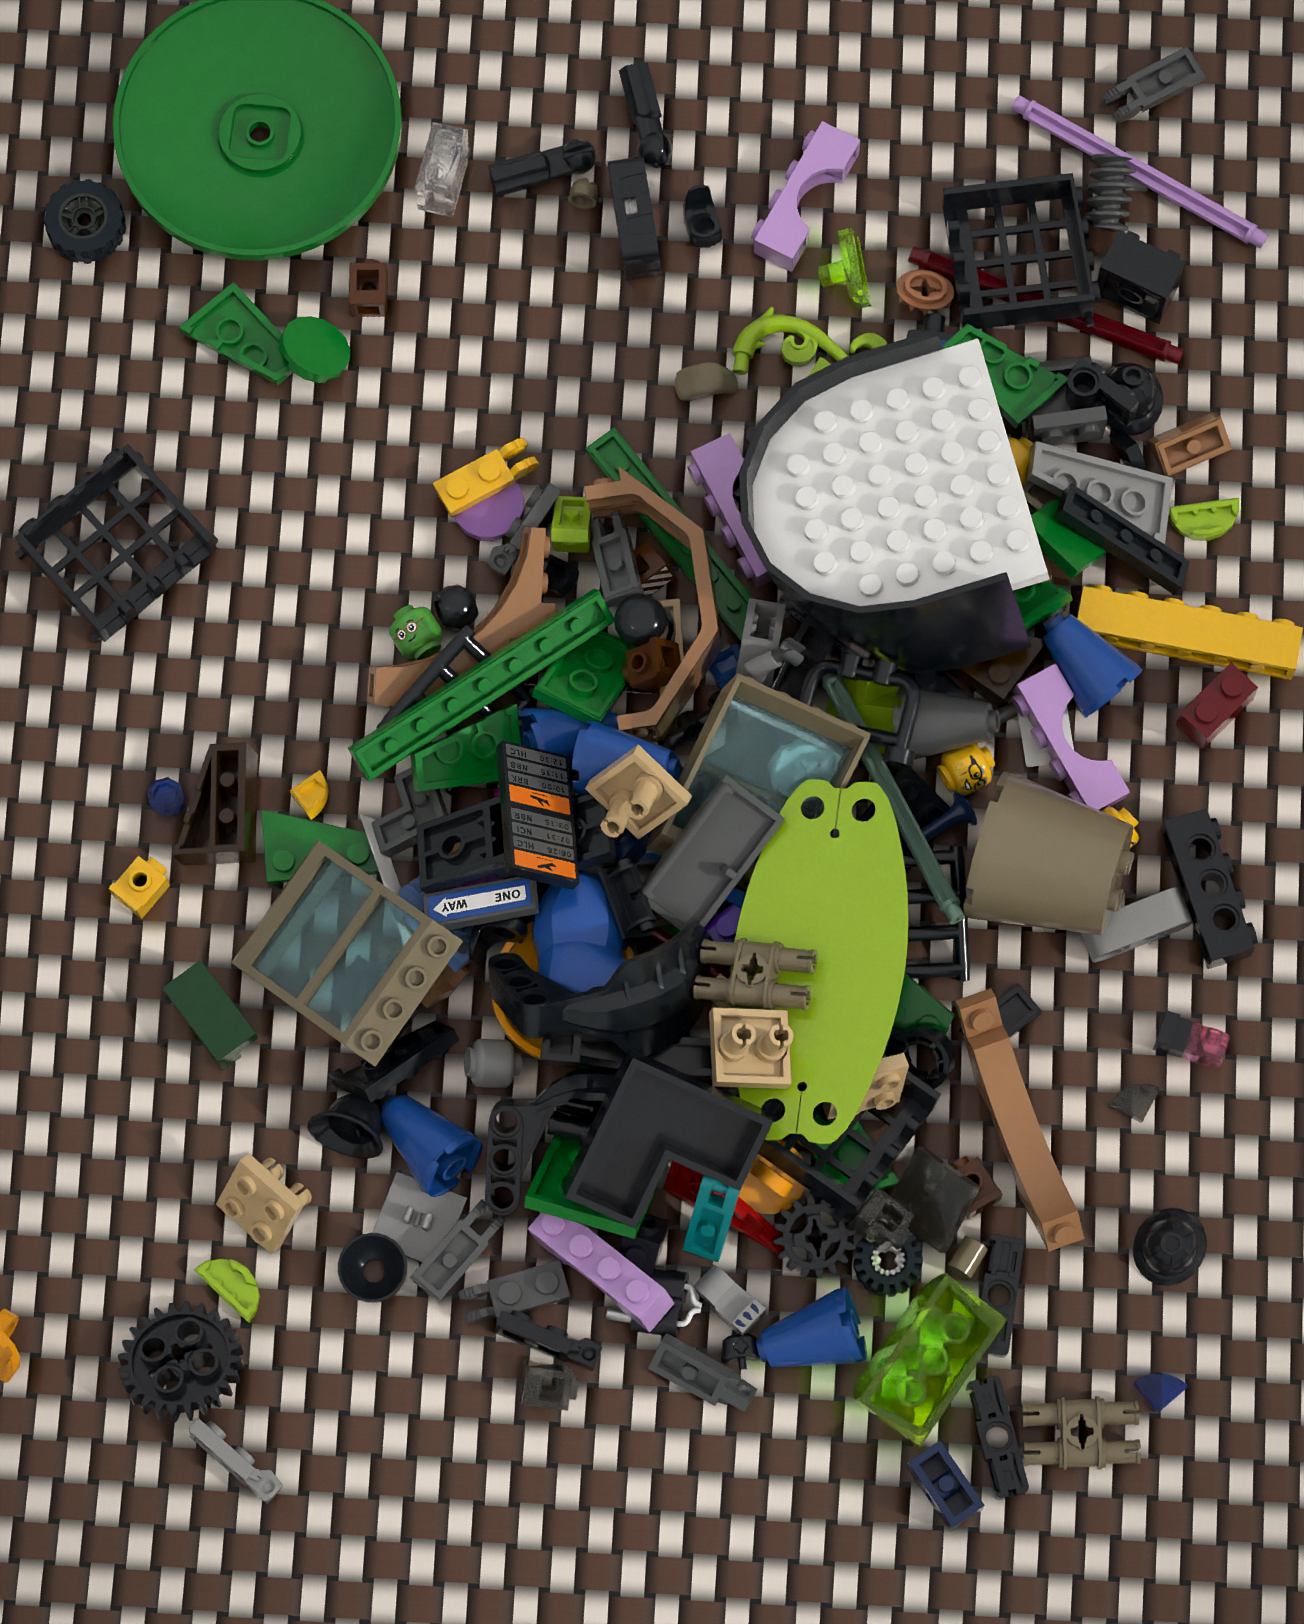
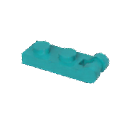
(711, 1219)

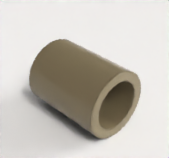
(967, 1257)

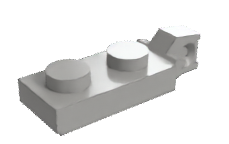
(236, 1462)

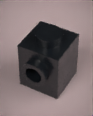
(647, 1245)

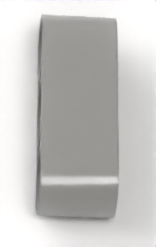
(1139, 925)

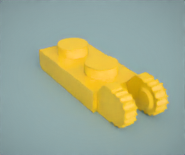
(483, 477)

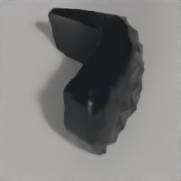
(701, 217)
(561, 575)
(487, 934)

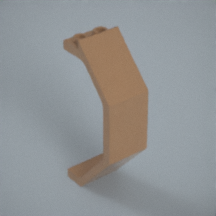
(633, 497)

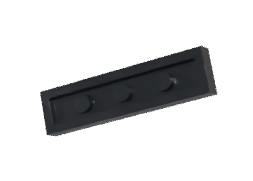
(1122, 539)

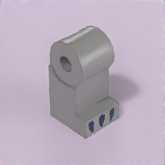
(729, 1300)

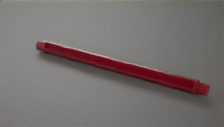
(1103, 326)

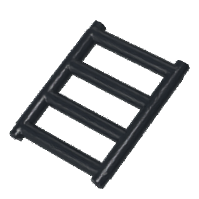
(441, 668)
(958, 931)

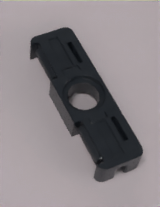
(1004, 1270)
(1006, 1462)

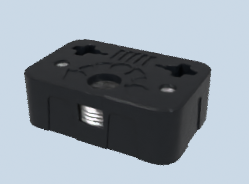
(634, 218)

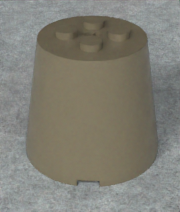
(1047, 860)

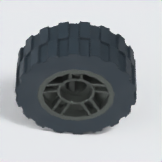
(67, 212)

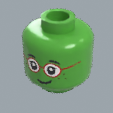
(416, 632)

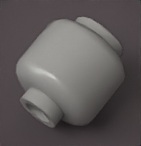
(492, 1063)

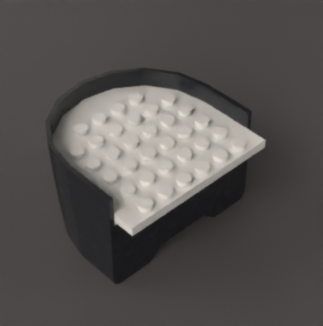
(896, 506)

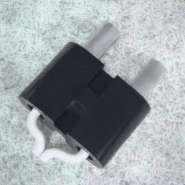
(676, 1285)

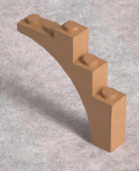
(512, 616)

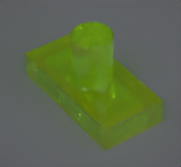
(848, 270)

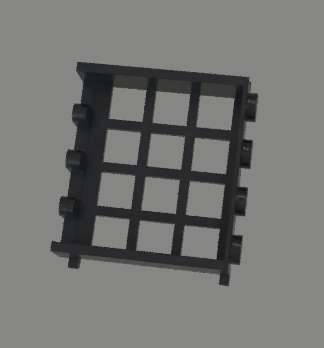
(997, 194)
(152, 585)
(878, 1161)

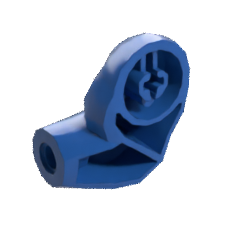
(577, 935)

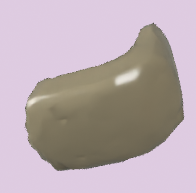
(704, 380)

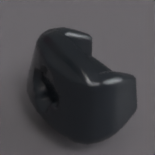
(739, 1348)

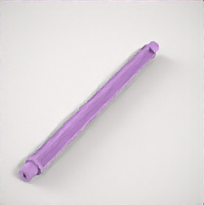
(1144, 173)

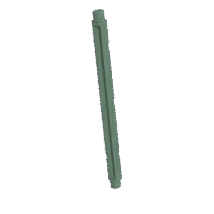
(906, 823)

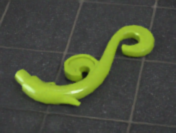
(794, 354)

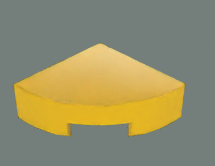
(311, 794)

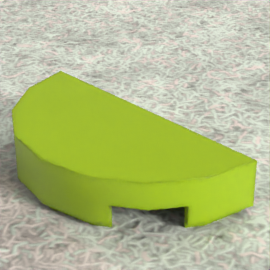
(1205, 519)
(233, 1284)

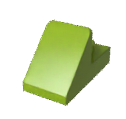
(571, 525)

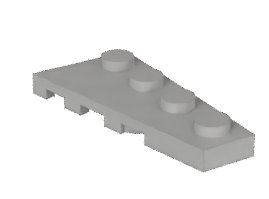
(1128, 491)

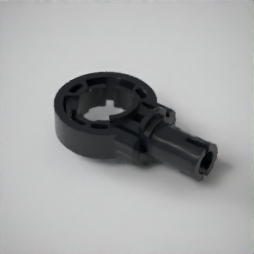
(901, 1039)

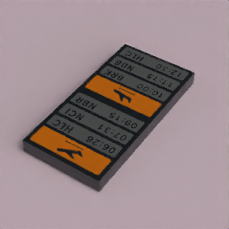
(537, 815)

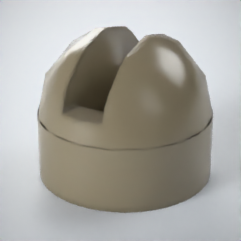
(583, 194)

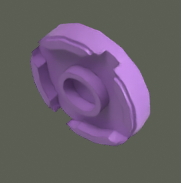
(493, 516)

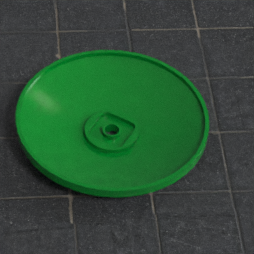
(243, 67)

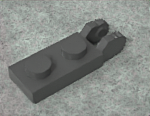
(1155, 84)
(615, 560)
(454, 1254)
(519, 1291)

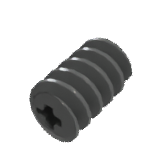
(1109, 192)

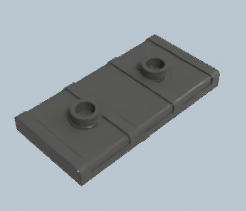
(710, 855)

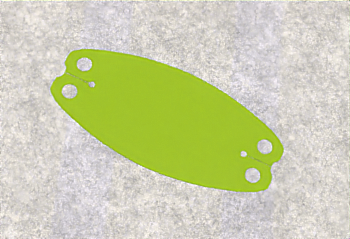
(853, 909)

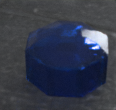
(165, 796)

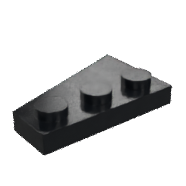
(398, 1064)

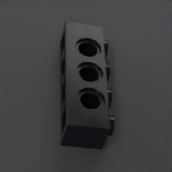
(1216, 944)

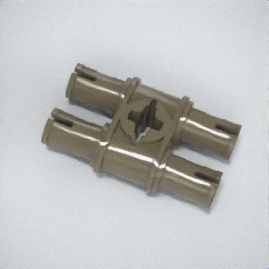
(764, 989)
(1094, 1416)

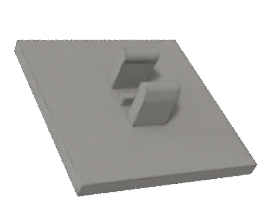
(417, 1218)

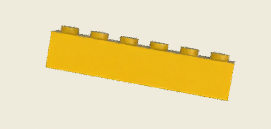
(1191, 632)

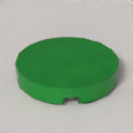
(314, 349)

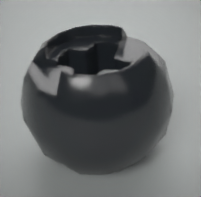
(456, 607)

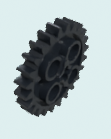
(194, 1388)

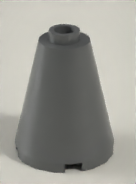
(948, 722)

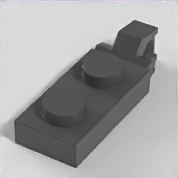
(539, 502)
(701, 1374)

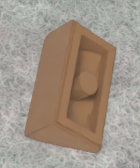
(1190, 444)

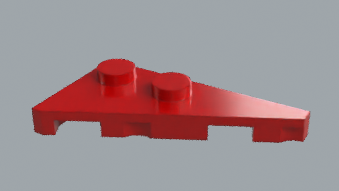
(685, 1185)

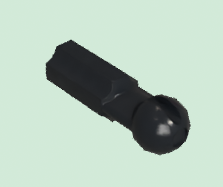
(645, 114)
(540, 167)

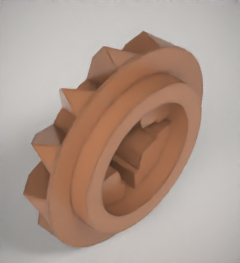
(938, 289)

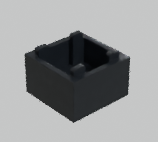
(1140, 276)

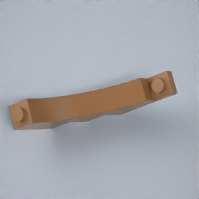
(1016, 1123)

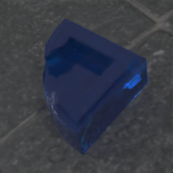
(1160, 1389)

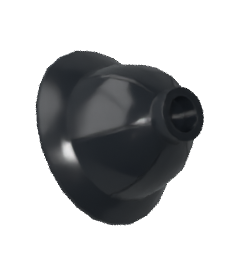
(1147, 391)
(349, 1127)
(1169, 1246)

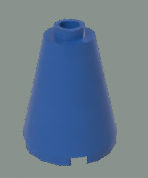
(1088, 662)
(554, 730)
(603, 745)
(430, 1144)
(816, 1334)

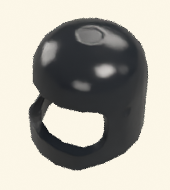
(641, 619)

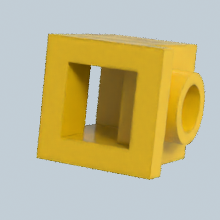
(142, 898)

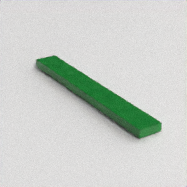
(732, 598)
(481, 684)

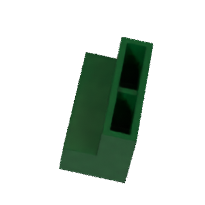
(210, 1014)

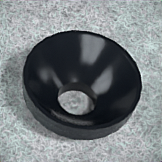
(366, 1249)

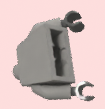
(761, 640)

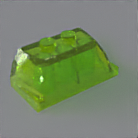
(927, 1357)

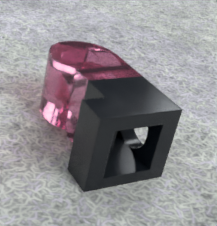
(1191, 1040)

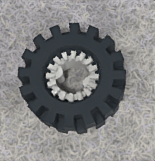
(867, 1268)

